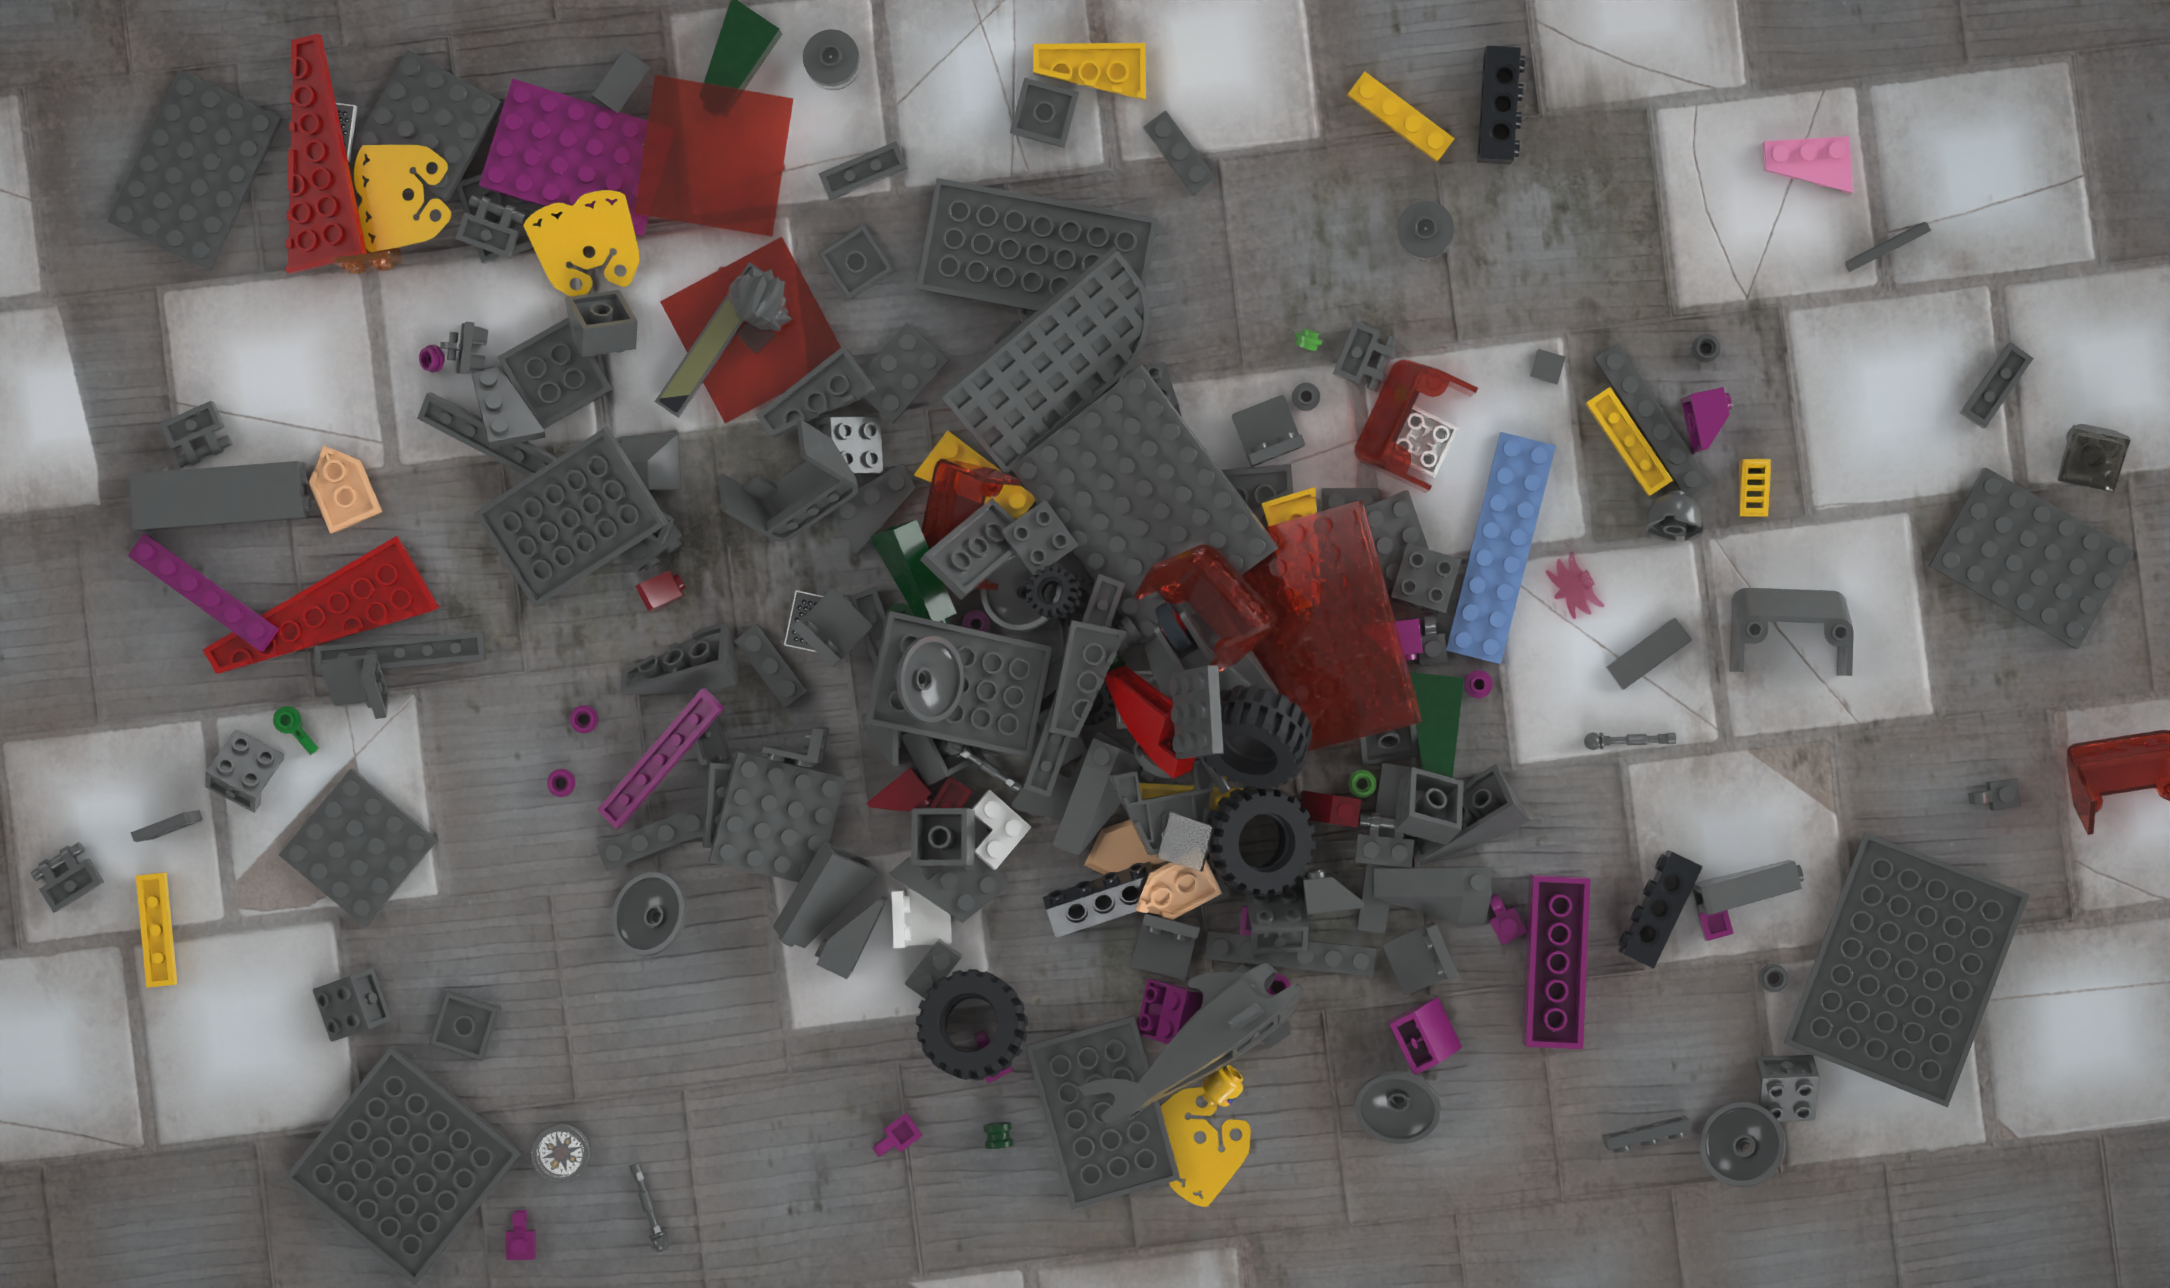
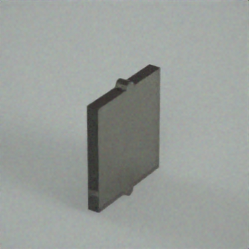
(1186, 842)

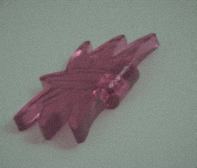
(1574, 586)

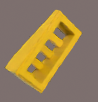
(1765, 465)

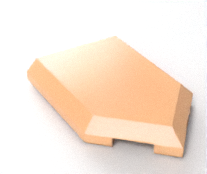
(342, 490)
(1118, 849)
(1177, 890)

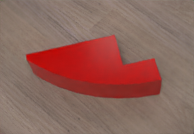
(1147, 718)

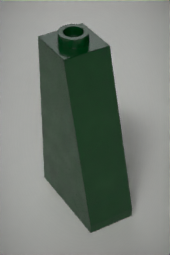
(741, 47)
(901, 552)
(1439, 708)

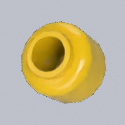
(1222, 1086)

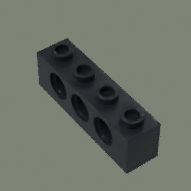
(1489, 148)
(1674, 901)
(1095, 911)

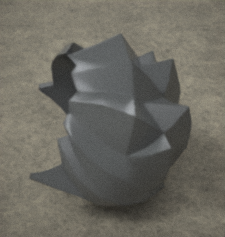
(759, 299)

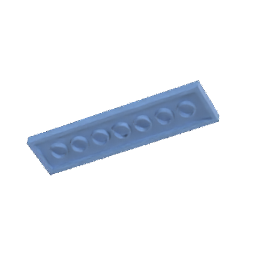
(1500, 548)

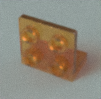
(357, 264)

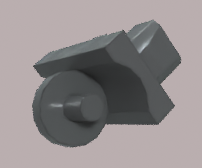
(469, 335)

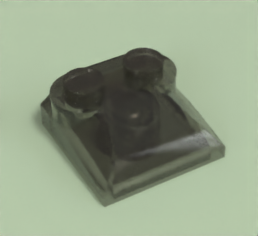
(2093, 457)

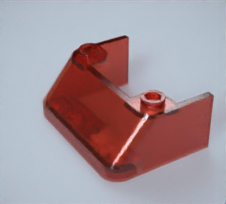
(1378, 438)
(955, 495)
(1217, 595)
(2117, 767)

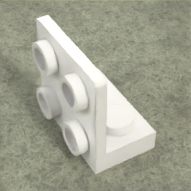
(918, 920)

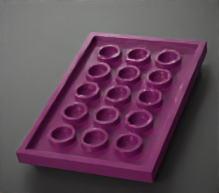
(562, 148)

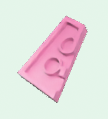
(1812, 160)

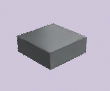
(1547, 366)

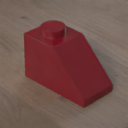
(661, 590)
(903, 793)
(1332, 808)

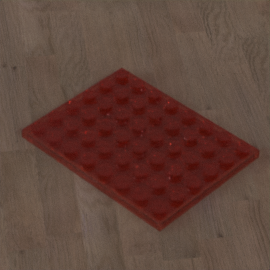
(1334, 628)

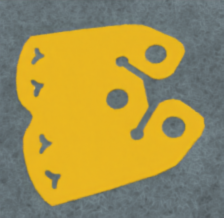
(383, 199)
(581, 226)
(1202, 1163)

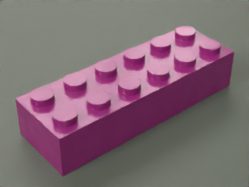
(1556, 961)

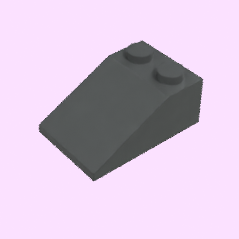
(843, 948)

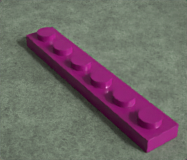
(203, 592)
(660, 758)

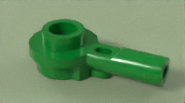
(288, 721)

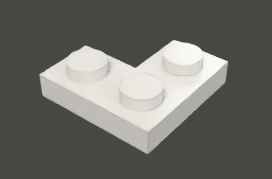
(1005, 829)

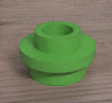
(1308, 339)
(1371, 783)

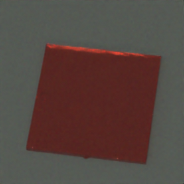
(713, 155)
(741, 377)

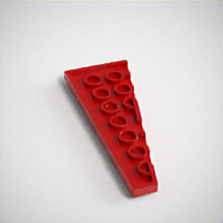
(322, 196)
(357, 598)

